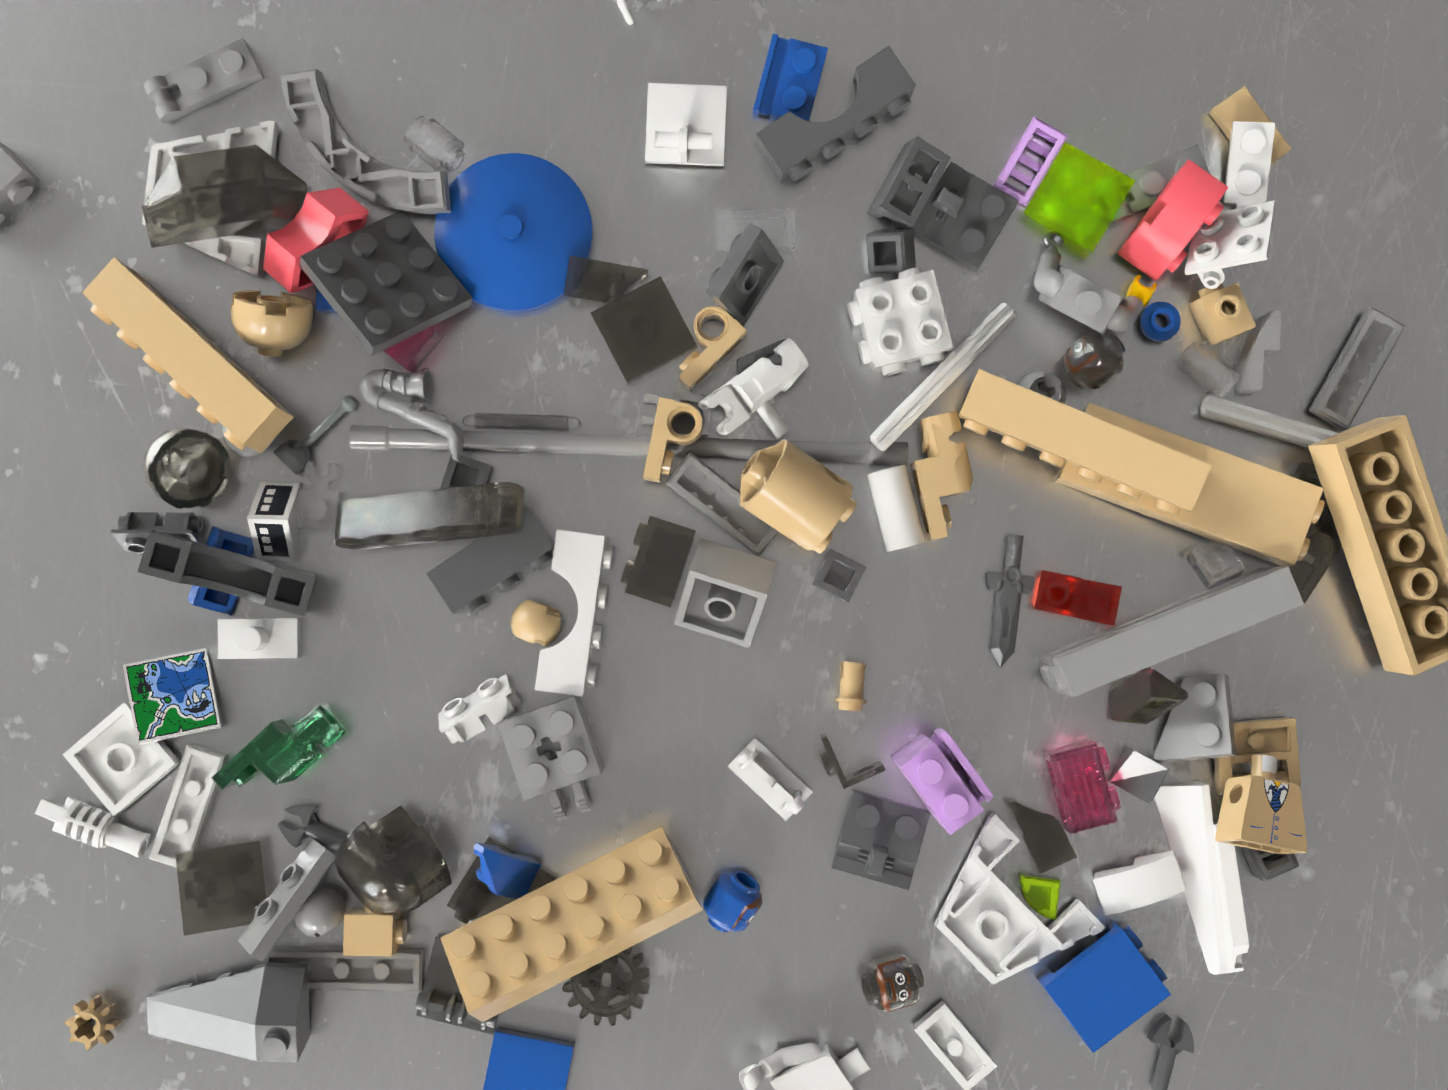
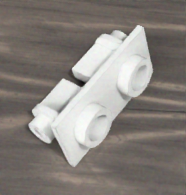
(461, 717)
(770, 779)

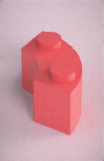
(322, 219)
(1173, 220)

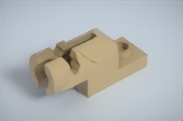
(942, 473)

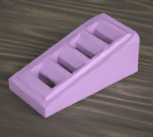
(1049, 133)

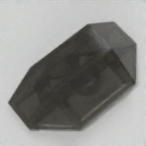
(221, 196)

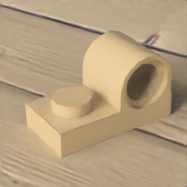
(699, 366)
(659, 459)

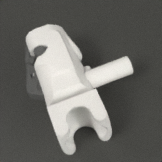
(757, 382)

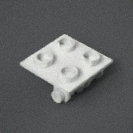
(1231, 240)

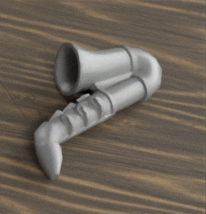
(396, 393)

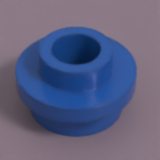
(1151, 329)

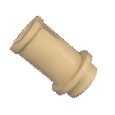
(851, 686)

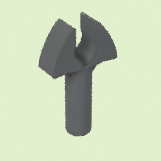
(311, 829)
(1168, 1049)

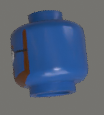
(732, 901)

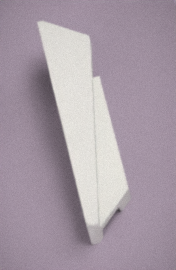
(1208, 873)

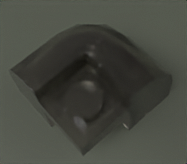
(392, 864)

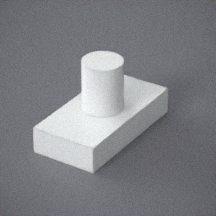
(259, 638)

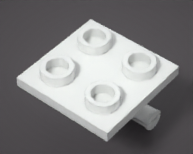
(685, 124)

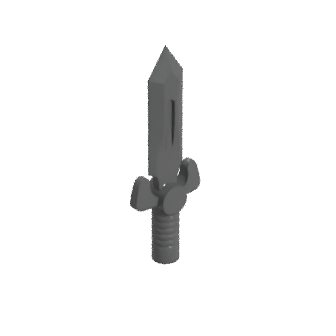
(1008, 600)

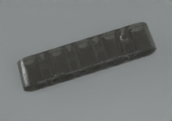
(430, 516)

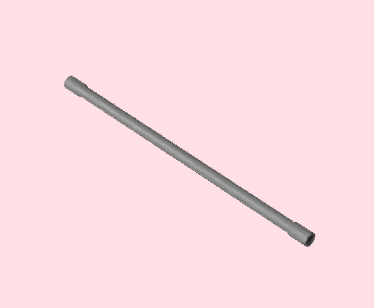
(385, 438)

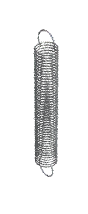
(521, 421)

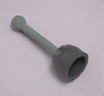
(296, 453)

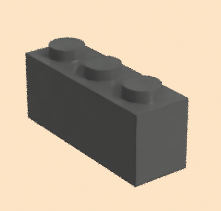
(491, 565)

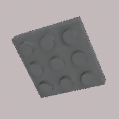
(385, 282)

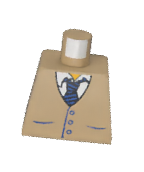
(1262, 811)

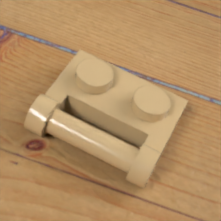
(1262, 737)

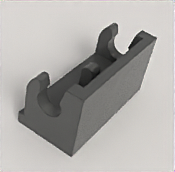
(909, 183)

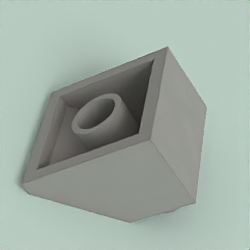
(725, 593)

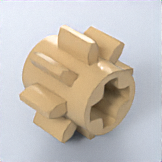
(84, 1031)

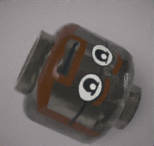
(1094, 360)
(892, 983)

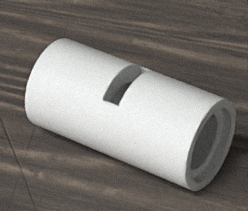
(896, 508)

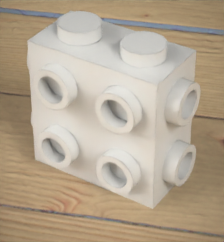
(900, 321)

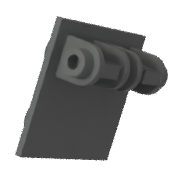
(442, 998)

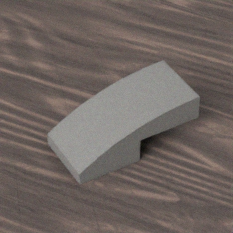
(1261, 342)

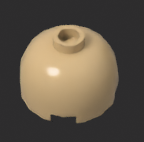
(271, 321)

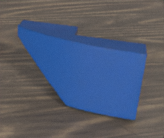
(504, 872)

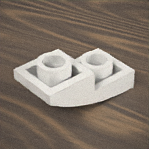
(1139, 884)

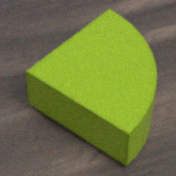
(1040, 893)

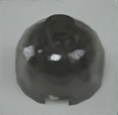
(186, 467)

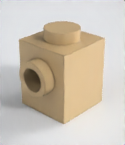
(1221, 313)
(372, 932)

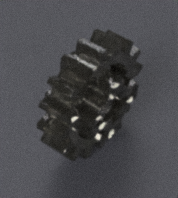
(621, 984)

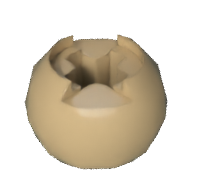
(536, 622)

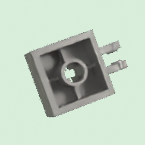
(538, 770)

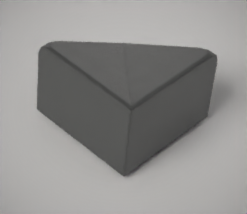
(890, 250)
(1139, 775)

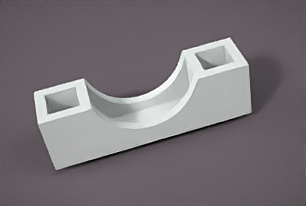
(568, 665)

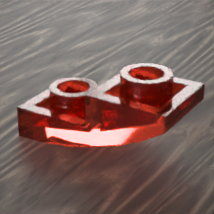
(1078, 598)

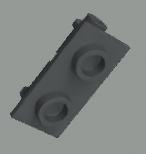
(135, 528)

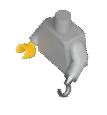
(1084, 298)

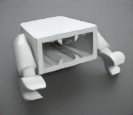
(806, 1068)

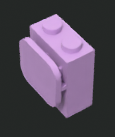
(943, 779)

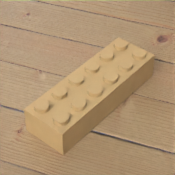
(1390, 539)
(570, 925)

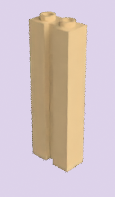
(1237, 506)

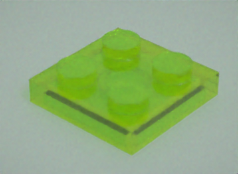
(1079, 197)

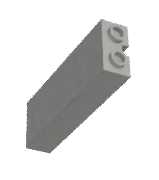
(1170, 631)

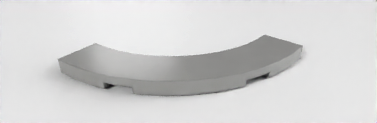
(348, 163)

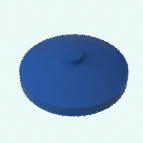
(513, 231)

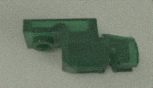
(282, 751)

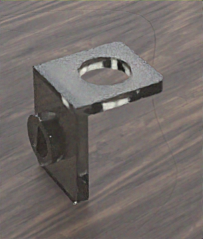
(832, 766)

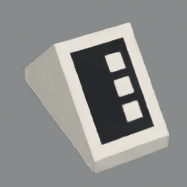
(274, 521)

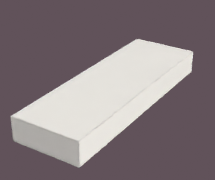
(188, 803)

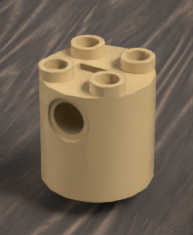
(795, 495)

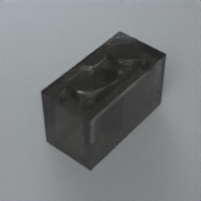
(659, 560)

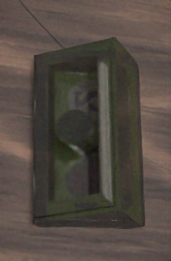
(1144, 697)

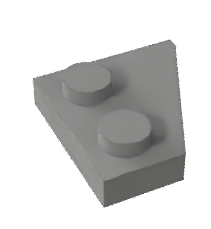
(1200, 724)

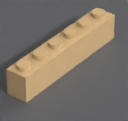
(187, 356)
(1085, 442)

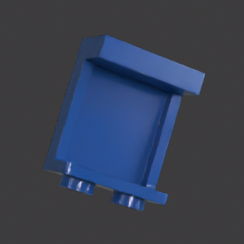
(1106, 986)

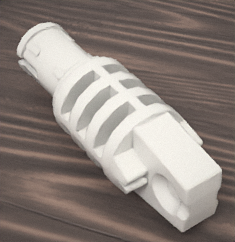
(93, 826)

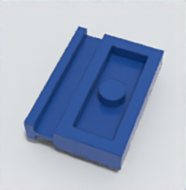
(790, 78)

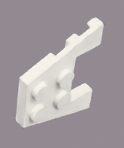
(237, 251)
(993, 923)

